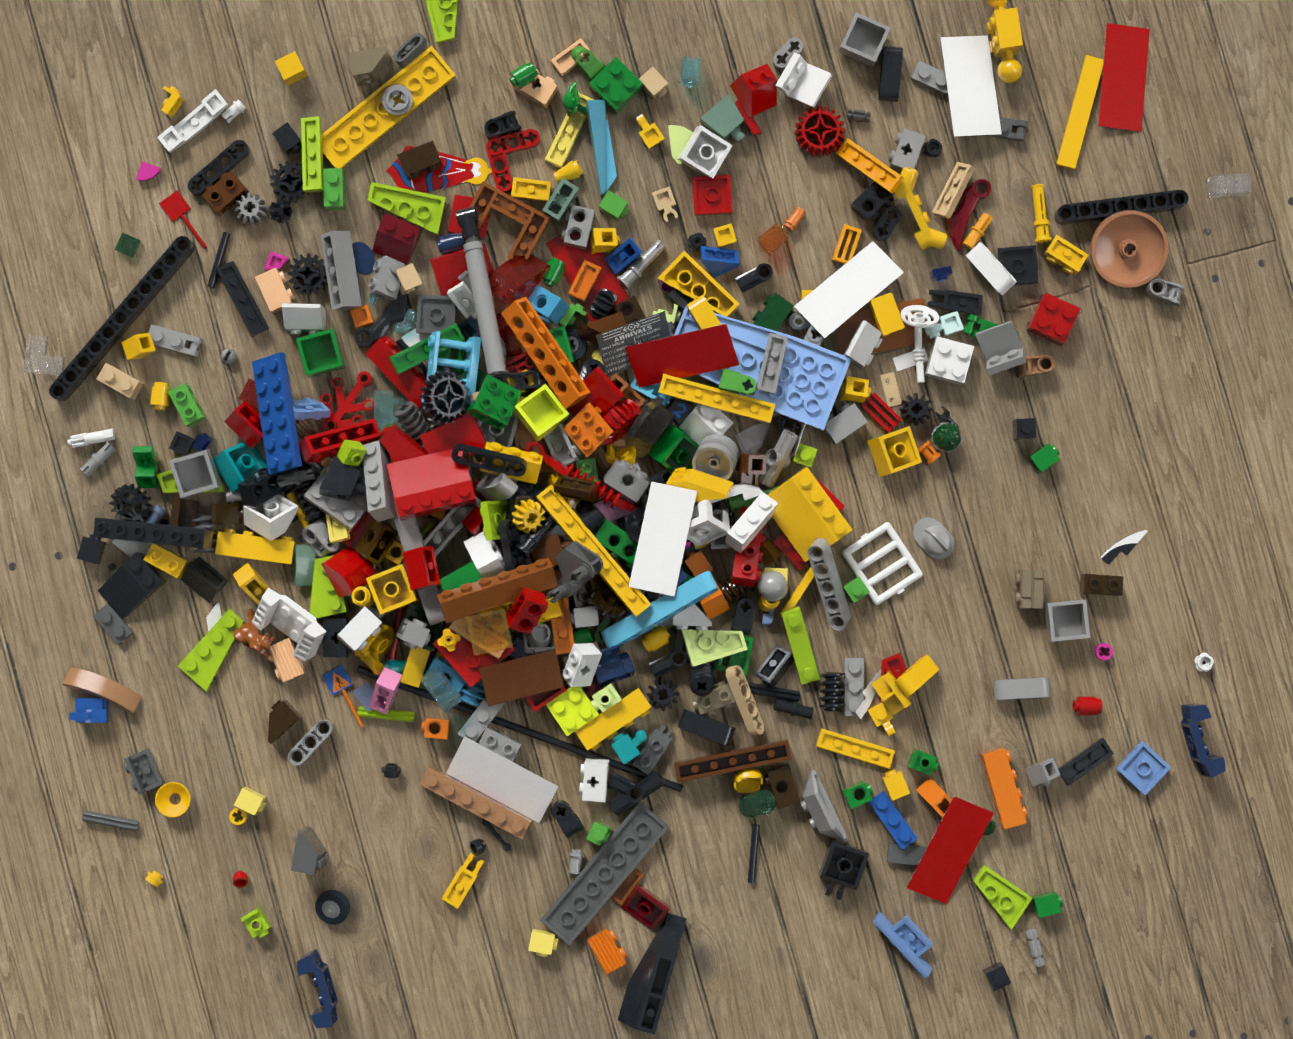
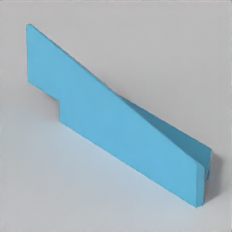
(601, 144)

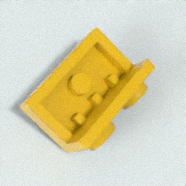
(1065, 255)

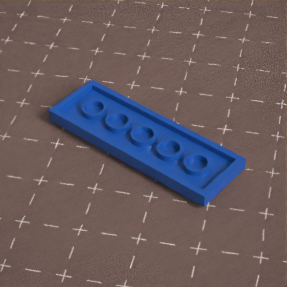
(276, 413)

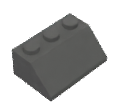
(308, 853)

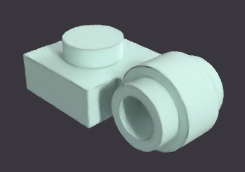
(948, 323)

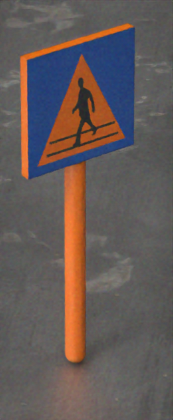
(338, 681)

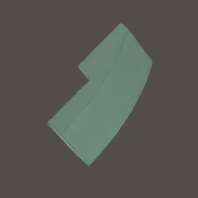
(304, 565)

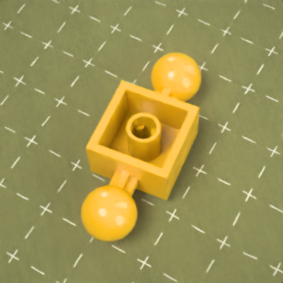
(1006, 39)

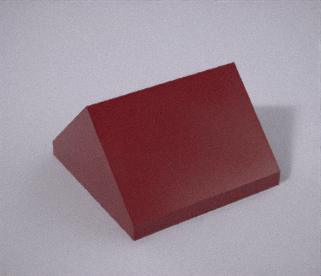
(645, 906)

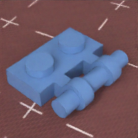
(309, 408)

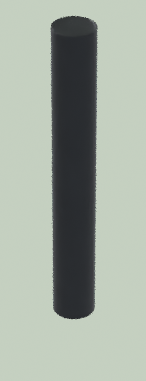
(219, 259)
(753, 853)

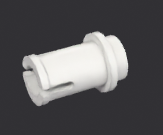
(233, 111)

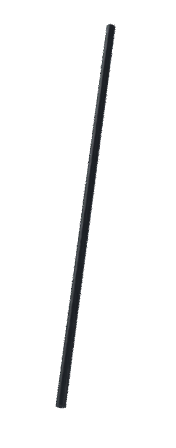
(529, 732)

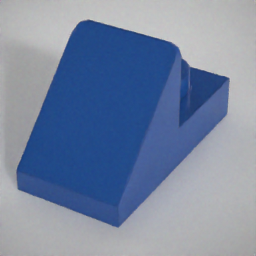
(624, 255)

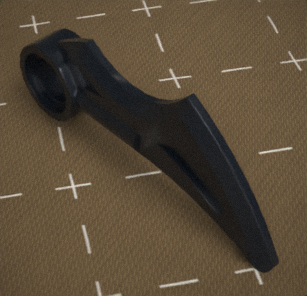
(394, 313)

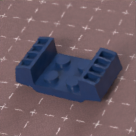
(1208, 765)
(326, 1015)

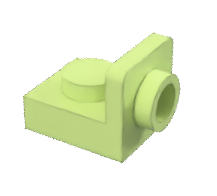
(674, 317)

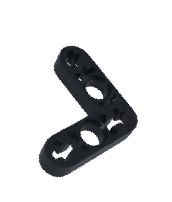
(514, 533)

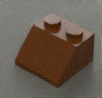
(600, 326)

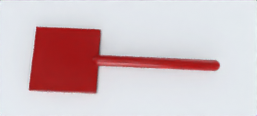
(175, 207)

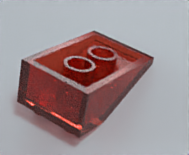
(516, 278)

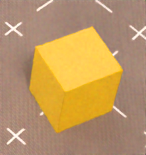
(291, 68)

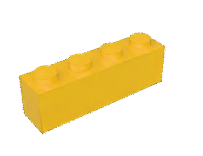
(255, 547)
(613, 719)

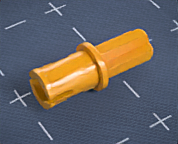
(978, 231)

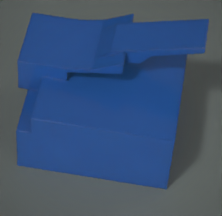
(90, 710)

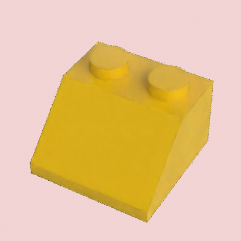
(894, 451)

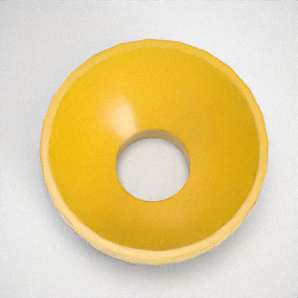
(163, 801)

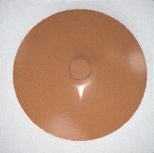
(1129, 248)

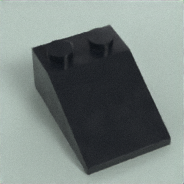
(131, 585)

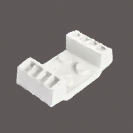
(292, 621)

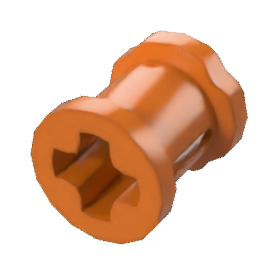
(929, 452)

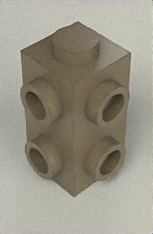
(719, 697)

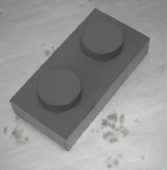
(113, 624)

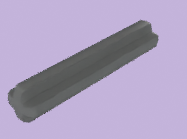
(112, 821)

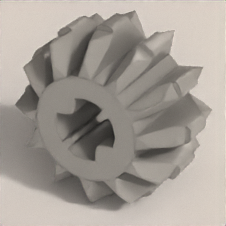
(256, 212)

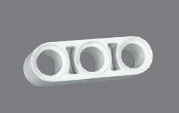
(991, 268)

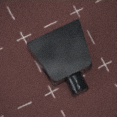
(341, 481)

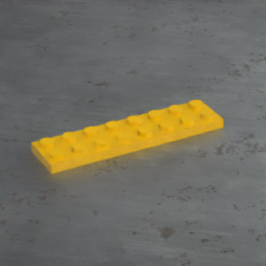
(370, 119)

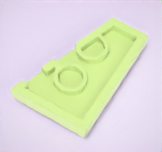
(712, 644)

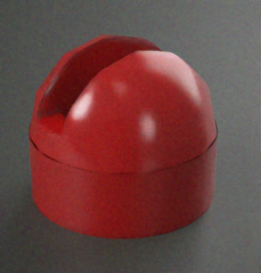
(240, 879)

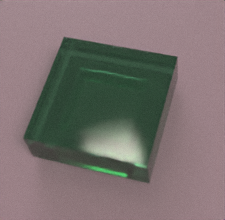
(127, 245)

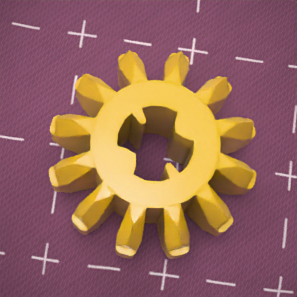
(528, 516)

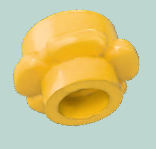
(154, 878)

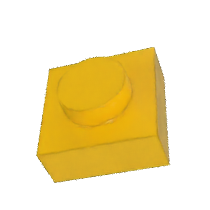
(724, 235)

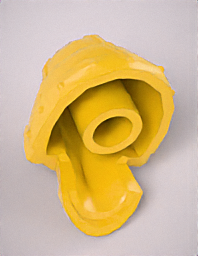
(376, 648)

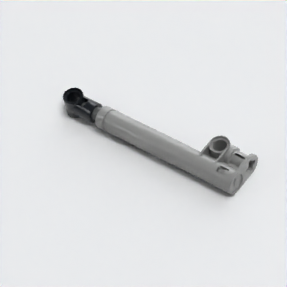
(492, 342)

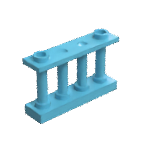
(470, 365)

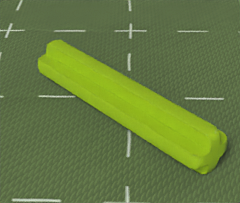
(398, 715)

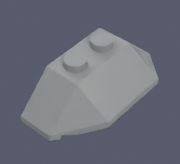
(820, 808)

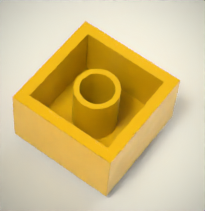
(391, 589)

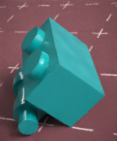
(626, 746)

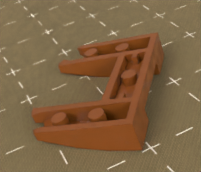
(532, 219)

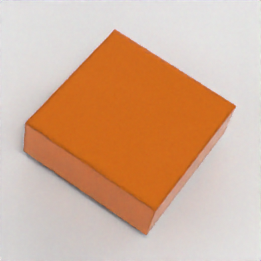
(361, 316)

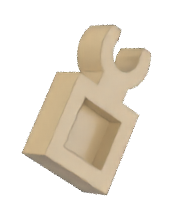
(665, 201)

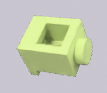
(612, 694)

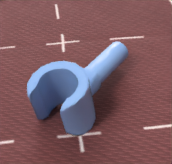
(768, 618)

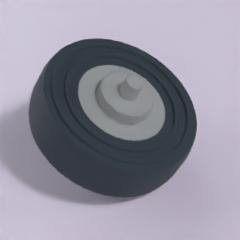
(332, 907)

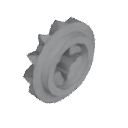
(395, 91)

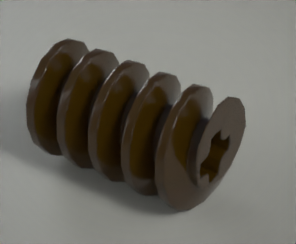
(730, 590)

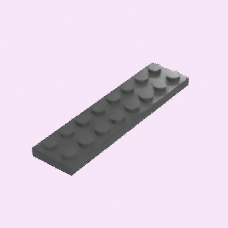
(604, 873)

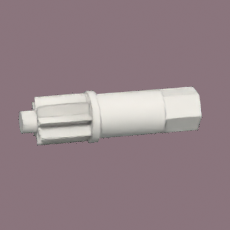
(91, 438)

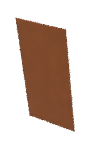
(895, 340)

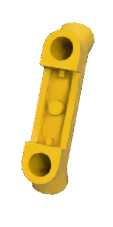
(925, 236)

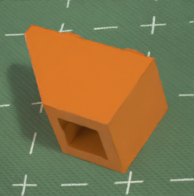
(934, 796)

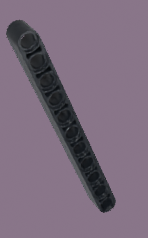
(120, 328)

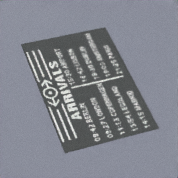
(613, 342)

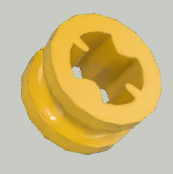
(233, 818)

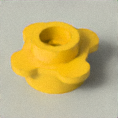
(449, 645)

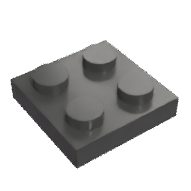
(434, 313)

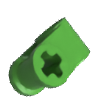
(590, 65)
(733, 382)

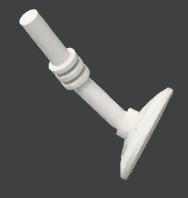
(919, 323)

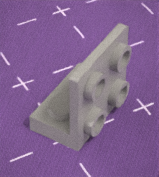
(1001, 347)

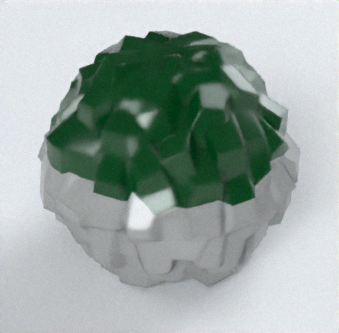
(946, 437)

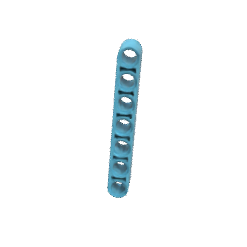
(660, 610)

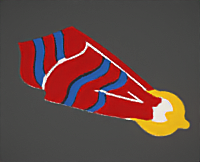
(453, 172)

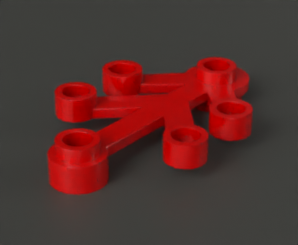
(345, 405)

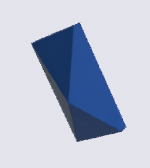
(719, 260)

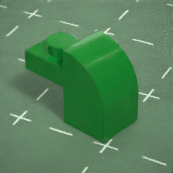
(146, 466)

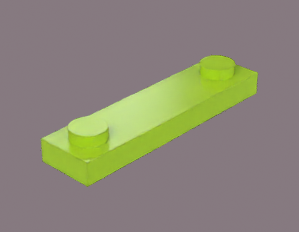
(312, 154)
(800, 645)

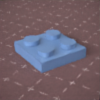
(1143, 768)

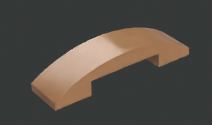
(104, 688)

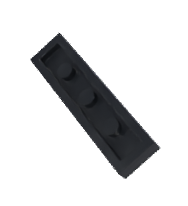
(242, 299)

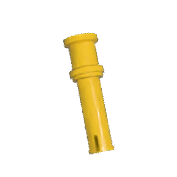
(1041, 222)

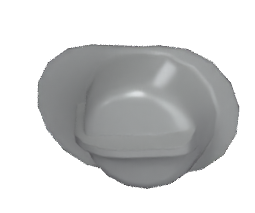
(933, 538)

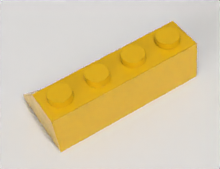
(694, 282)

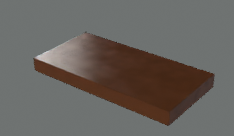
(521, 677)

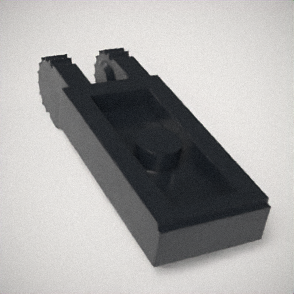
(957, 301)

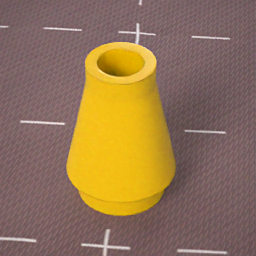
(570, 171)

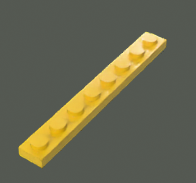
(577, 531)

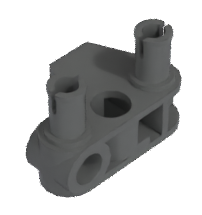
(577, 568)

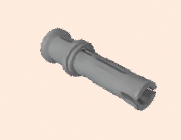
(635, 270)

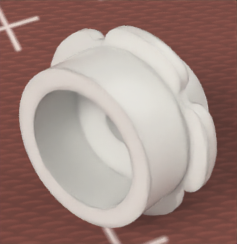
(1208, 662)

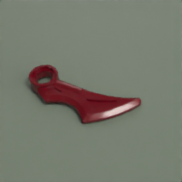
(957, 223)

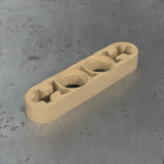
(745, 700)

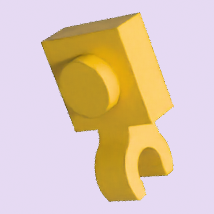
(650, 133)
(881, 715)

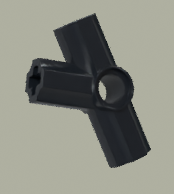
(665, 663)
(625, 788)

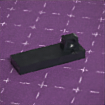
(1085, 761)

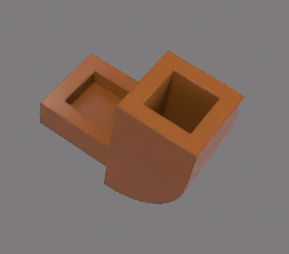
(628, 392)

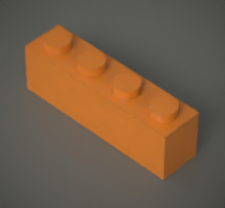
(1003, 788)

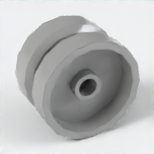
(716, 456)

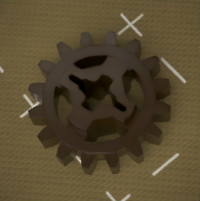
(607, 600)

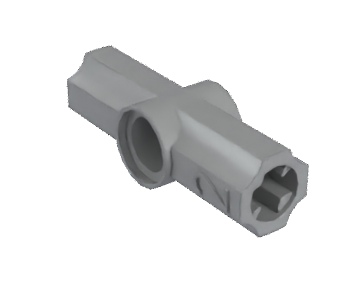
(778, 458)

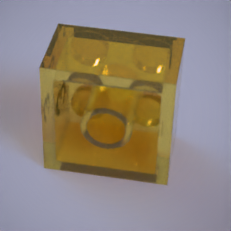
(489, 632)

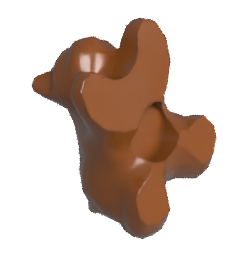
(251, 636)

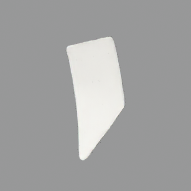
(213, 616)

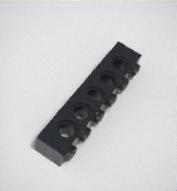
(153, 533)

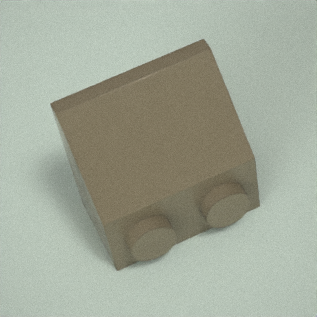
(369, 64)

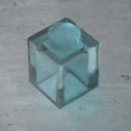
(690, 71)

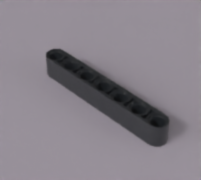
(1129, 202)

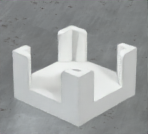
(706, 527)

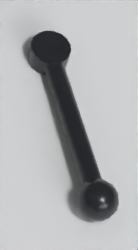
(506, 846)

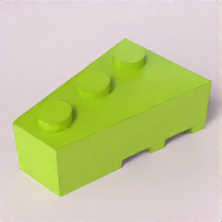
(323, 596)

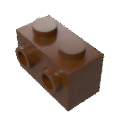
(225, 192)

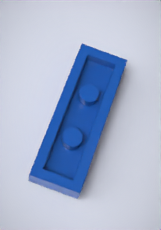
(892, 820)

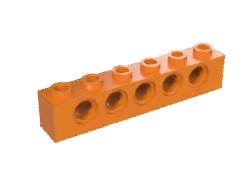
(545, 352)

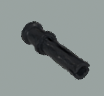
(534, 539)

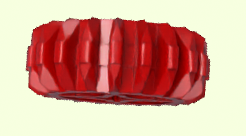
(811, 132)
(621, 419)

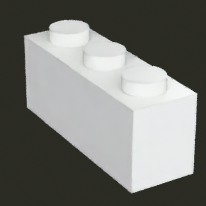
(751, 522)

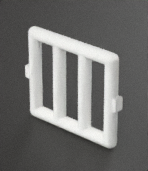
(896, 543)

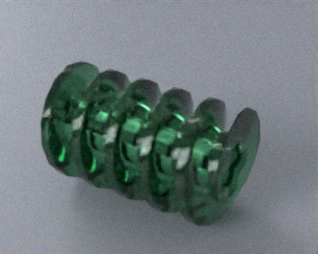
(757, 804)

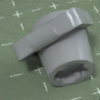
(538, 640)

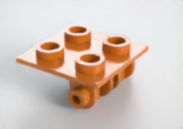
(588, 429)

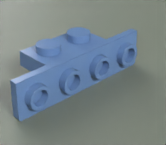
(908, 940)

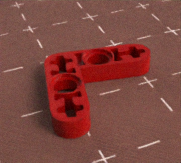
(501, 154)

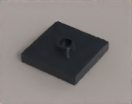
(1020, 263)

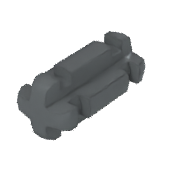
(858, 115)

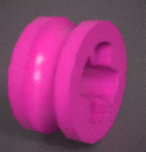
(1103, 657)

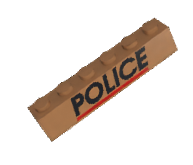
(475, 802)

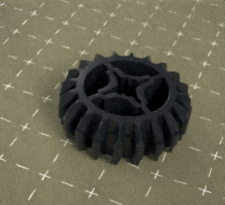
(446, 381)

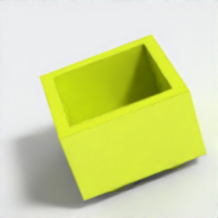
(541, 412)
(572, 709)

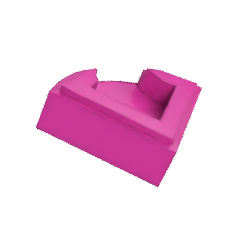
(147, 172)
(275, 261)

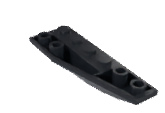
(651, 978)

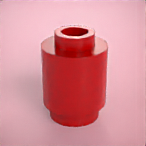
(1087, 705)

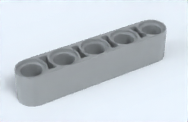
(830, 576)

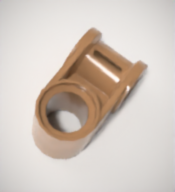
(1033, 366)

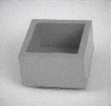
(864, 39)
(195, 473)
(1066, 620)

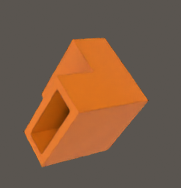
(714, 604)

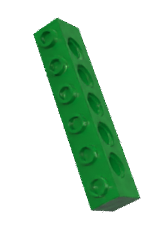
(606, 530)

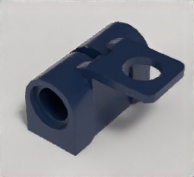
(613, 667)

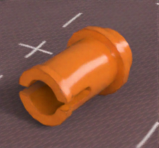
(794, 219)

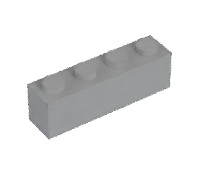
(340, 270)
(377, 482)

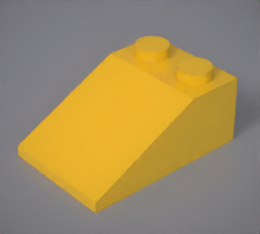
(706, 485)

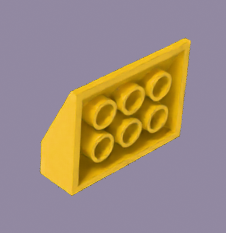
(807, 513)

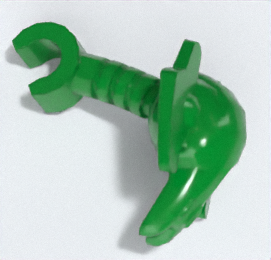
(571, 101)

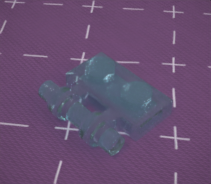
(384, 407)

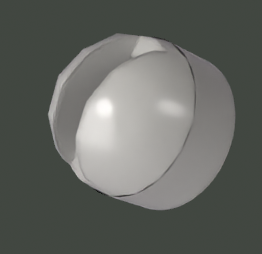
(232, 357)

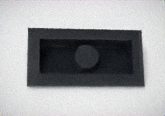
(775, 666)

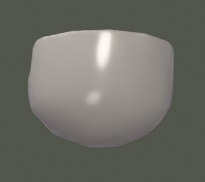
(772, 586)

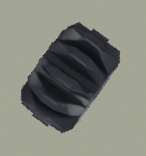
(603, 304)
(910, 404)
(668, 692)

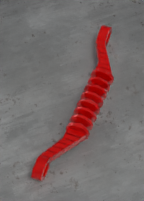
(608, 496)

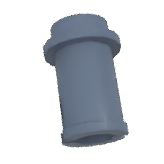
(157, 513)

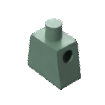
(724, 120)

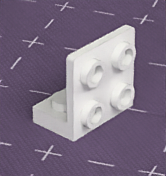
(803, 81)

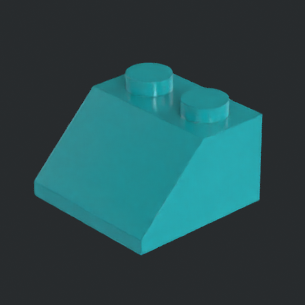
(238, 463)

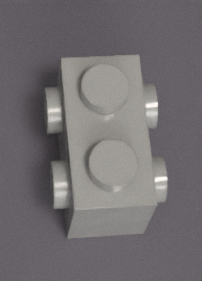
(413, 633)

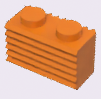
(607, 951)

